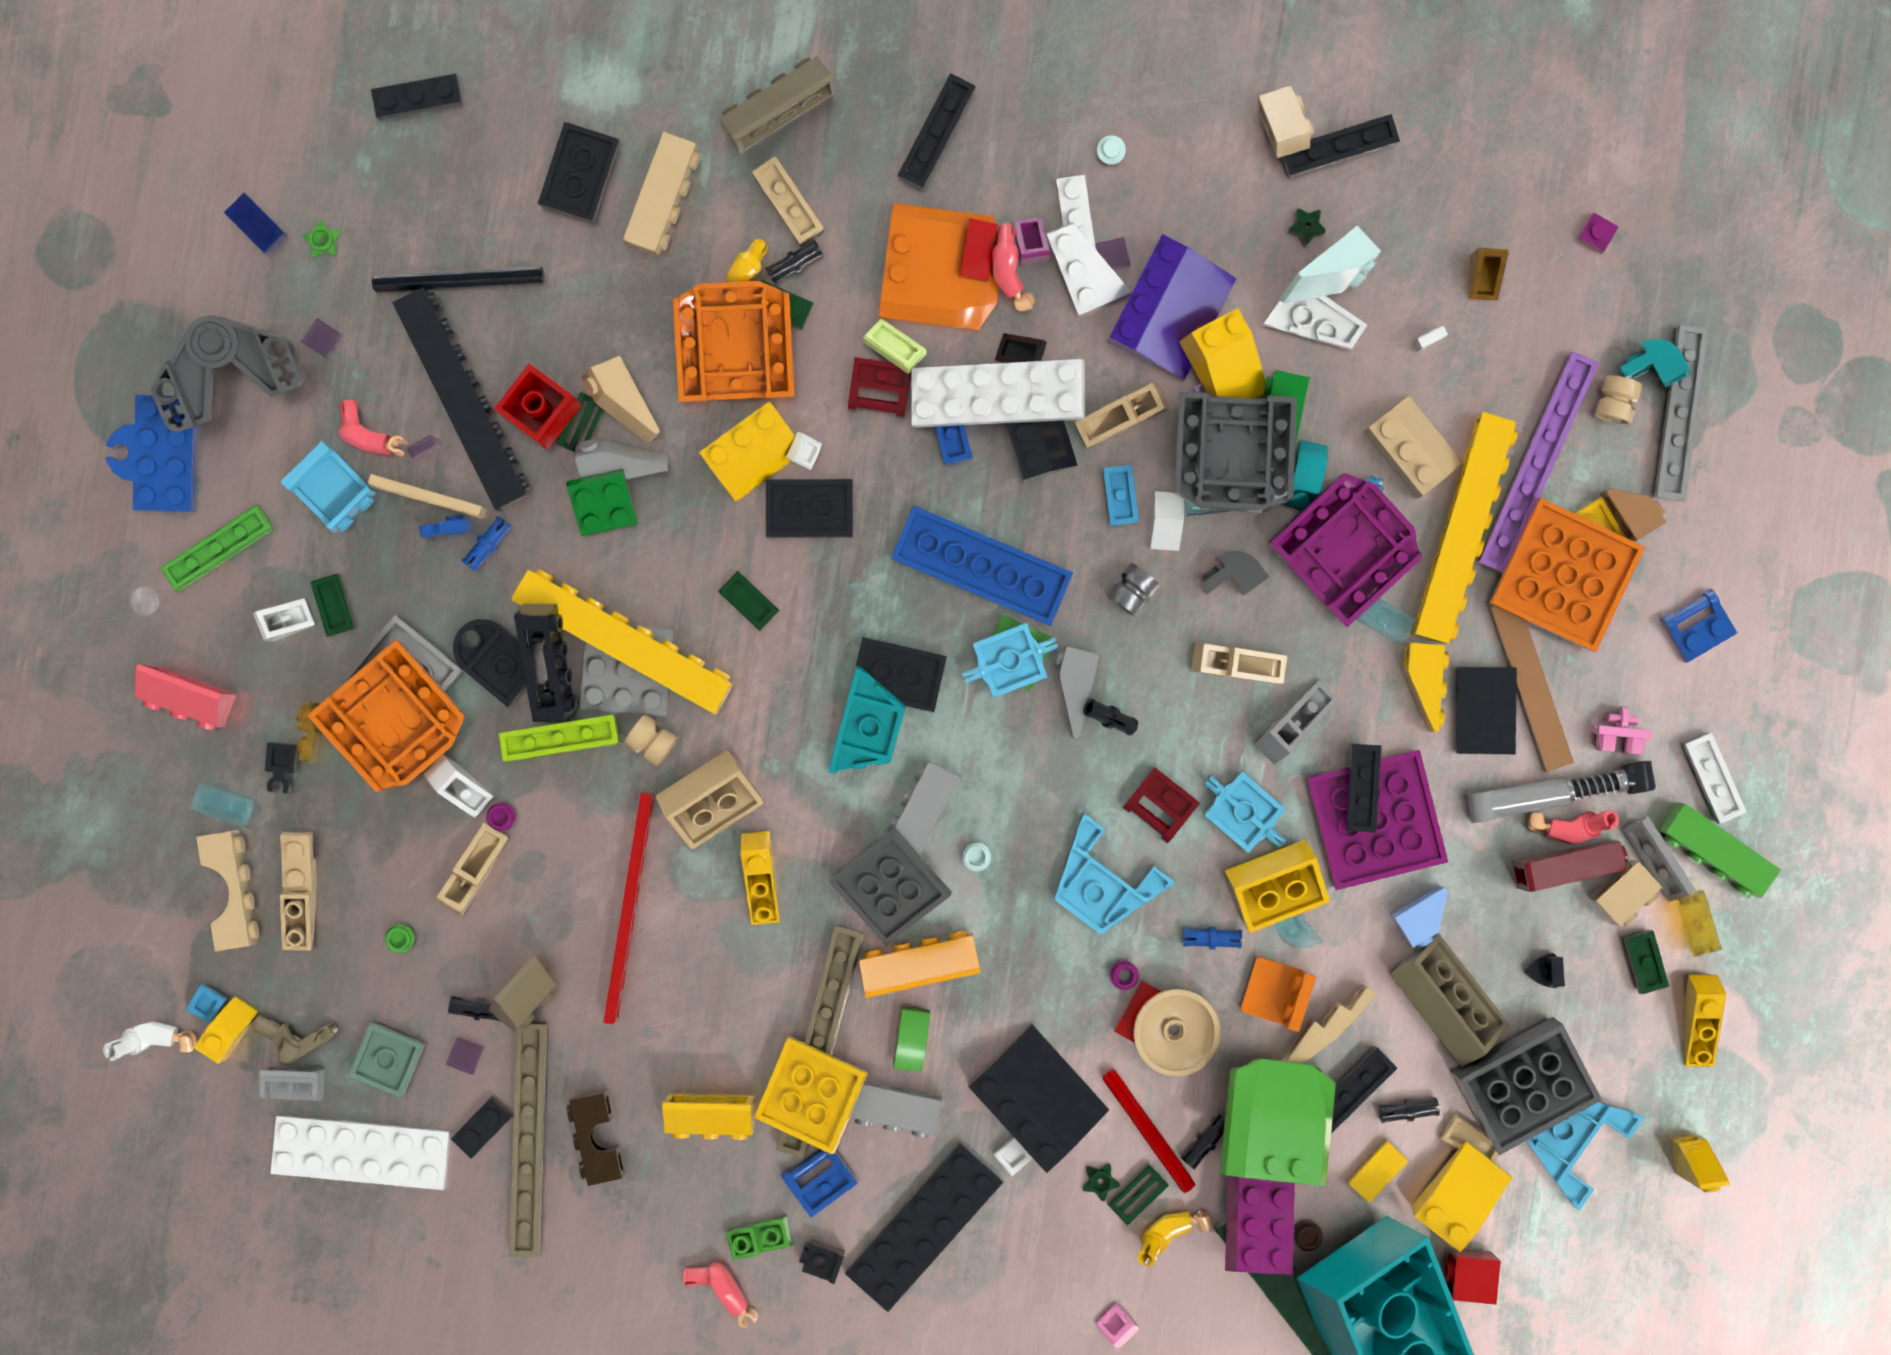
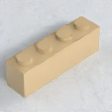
(661, 194)

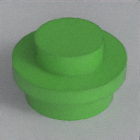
(399, 938)

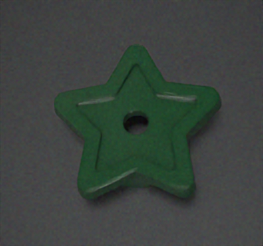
(1300, 228)
(1100, 1189)

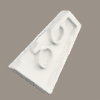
(1084, 270)

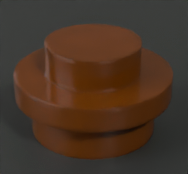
(1308, 1236)

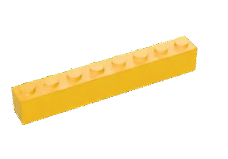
(1464, 527)
(625, 643)

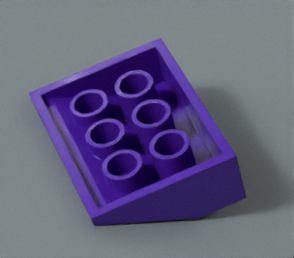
(1168, 303)

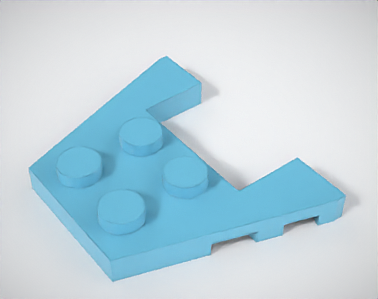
(1096, 892)
(1565, 1142)

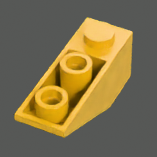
(1424, 674)
(760, 877)
(1703, 1019)
(1698, 1163)

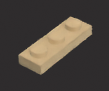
(787, 200)

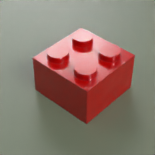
(538, 406)

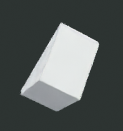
(1167, 521)
(283, 620)

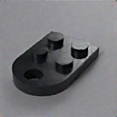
(493, 661)

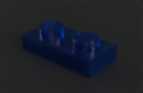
(255, 223)

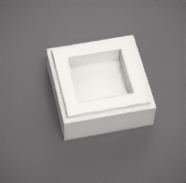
(1430, 338)
(804, 450)
(1012, 1156)

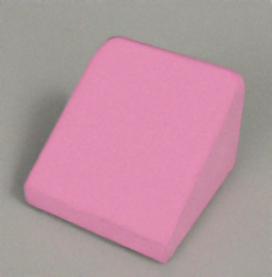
(1117, 1326)

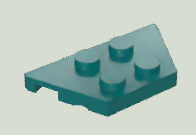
(867, 726)

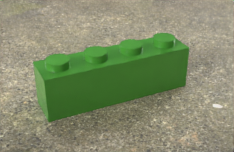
(1718, 850)

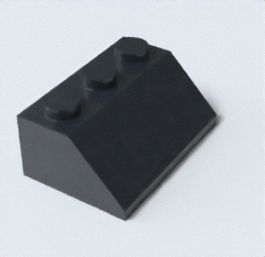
(1040, 448)

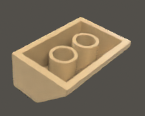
(1413, 447)
(709, 799)

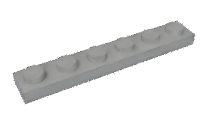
(1681, 417)

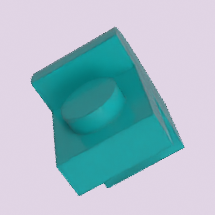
(1663, 357)
(1308, 473)

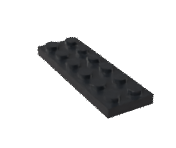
(924, 1227)

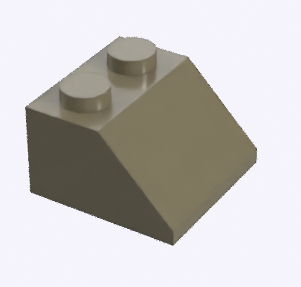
(522, 995)

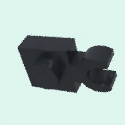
(281, 760)

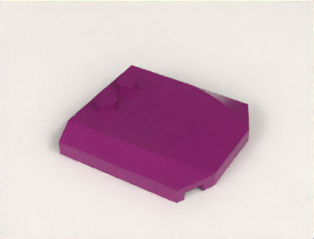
(1349, 546)

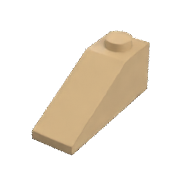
(618, 395)

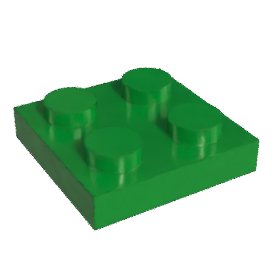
(602, 502)

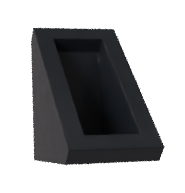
(1020, 349)

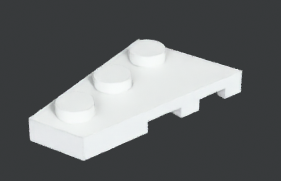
(1317, 320)

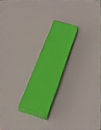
(217, 548)

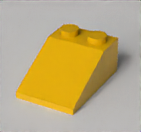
(1226, 357)
(1461, 1196)

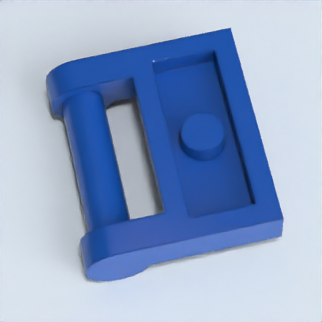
(1704, 633)
(825, 1186)

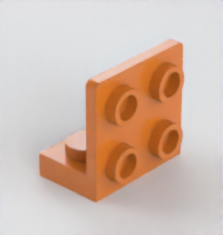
(1278, 993)

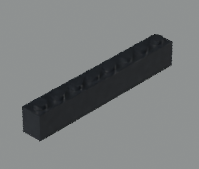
(462, 399)

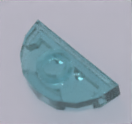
(1298, 933)

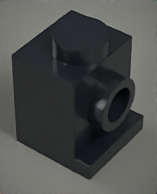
(832, 1256)

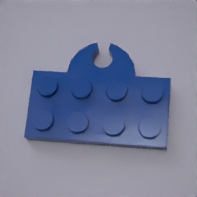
(157, 459)

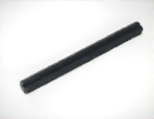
(458, 278)

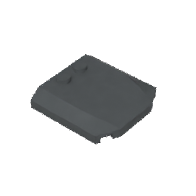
(1235, 451)

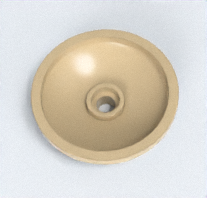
(1190, 1045)

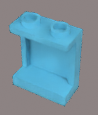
(330, 487)

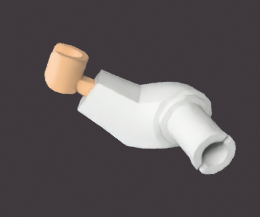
(144, 1035)

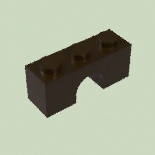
(598, 1162)

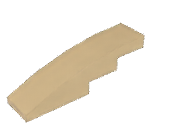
(1317, 1036)

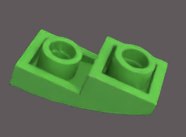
(911, 1039)
(759, 1238)

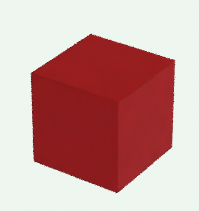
(1472, 1276)

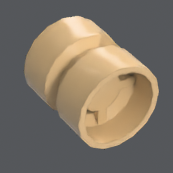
(1618, 400)
(650, 740)

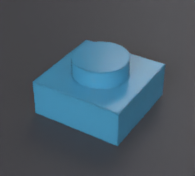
(206, 1003)

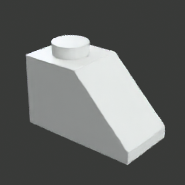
(457, 786)

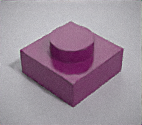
(1597, 232)

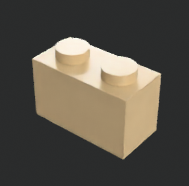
(1284, 121)
(1626, 893)

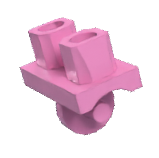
(1607, 735)

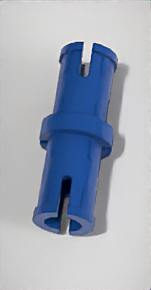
(486, 543)
(1212, 938)

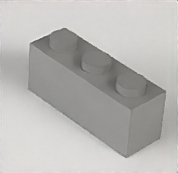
(924, 804)
(897, 1109)

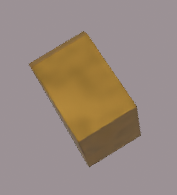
(1487, 273)

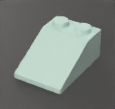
(1335, 269)

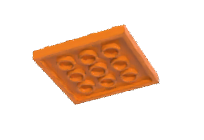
(1567, 575)

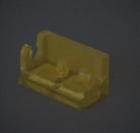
(1698, 924)

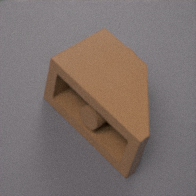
(1634, 512)

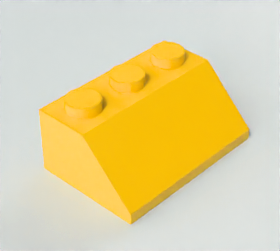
(750, 451)
(1278, 886)
(709, 1116)

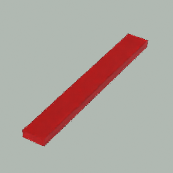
(629, 908)

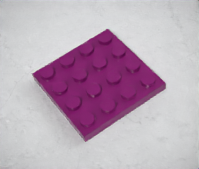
(1406, 829)

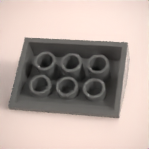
(1527, 1085)

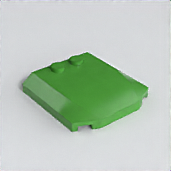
(1278, 1123)

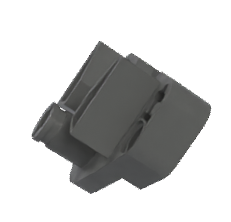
(213, 344)

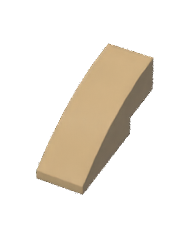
(1122, 414)
(1238, 663)
(472, 869)

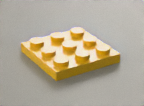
(811, 1095)

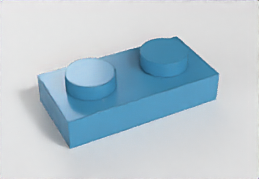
(1120, 495)

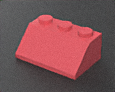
(183, 696)

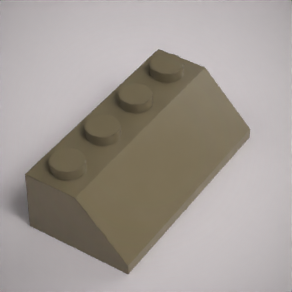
(778, 103)
(1450, 1001)

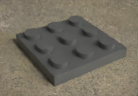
(890, 886)

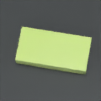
(894, 345)

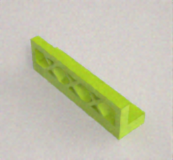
(559, 738)

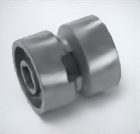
(1133, 588)

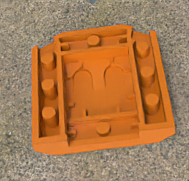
(924, 270)
(733, 342)
(390, 719)

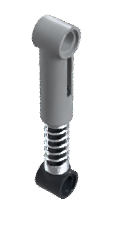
(1558, 792)

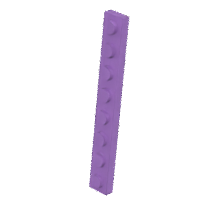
(1538, 461)

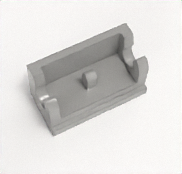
(291, 1083)

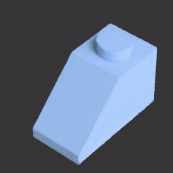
(1421, 918)

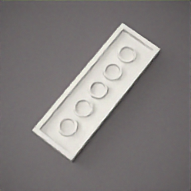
(998, 393)
(360, 1152)

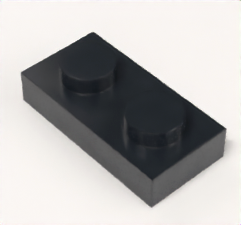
(481, 1127)

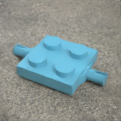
(1010, 660)
(1244, 812)

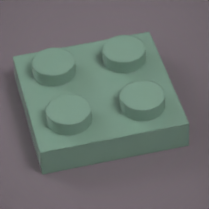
(386, 1059)

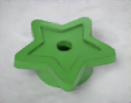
(314, 239)

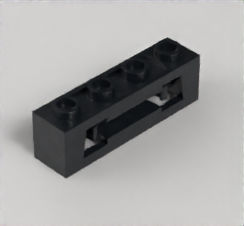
(545, 662)

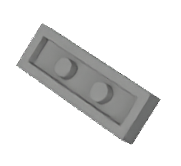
(1658, 858)

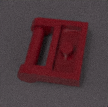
(879, 377)
(1167, 797)

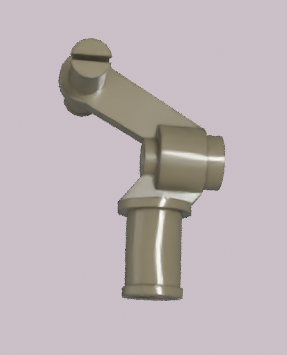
(291, 1046)

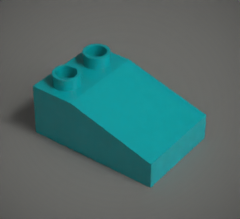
(1384, 1296)

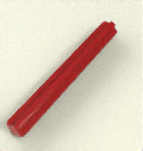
(1148, 1131)

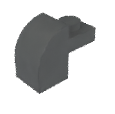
(1240, 568)

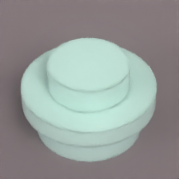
(1111, 150)
(976, 856)

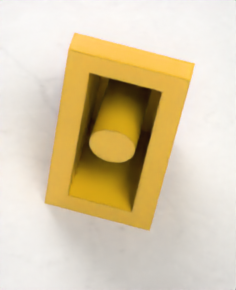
(226, 1030)

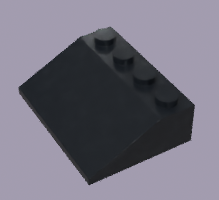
(1038, 1098)

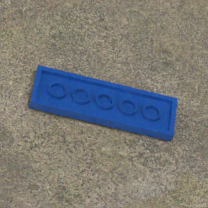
(982, 565)

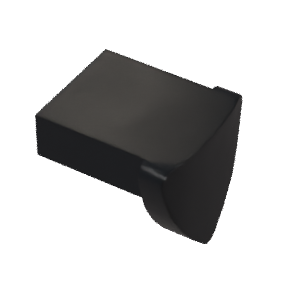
(1547, 971)

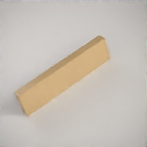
(427, 496)

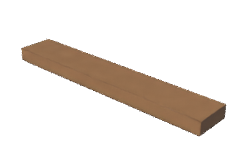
(1532, 690)

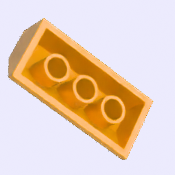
(919, 964)

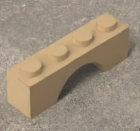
(236, 924)

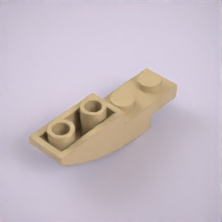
(298, 892)

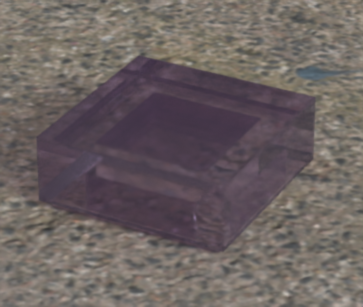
(1114, 253)
(322, 338)
(424, 447)
(465, 1055)

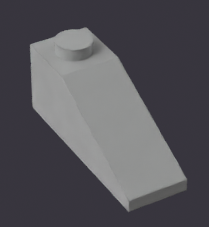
(606, 456)
(1076, 678)
(1296, 722)

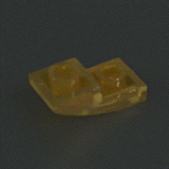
(310, 744)

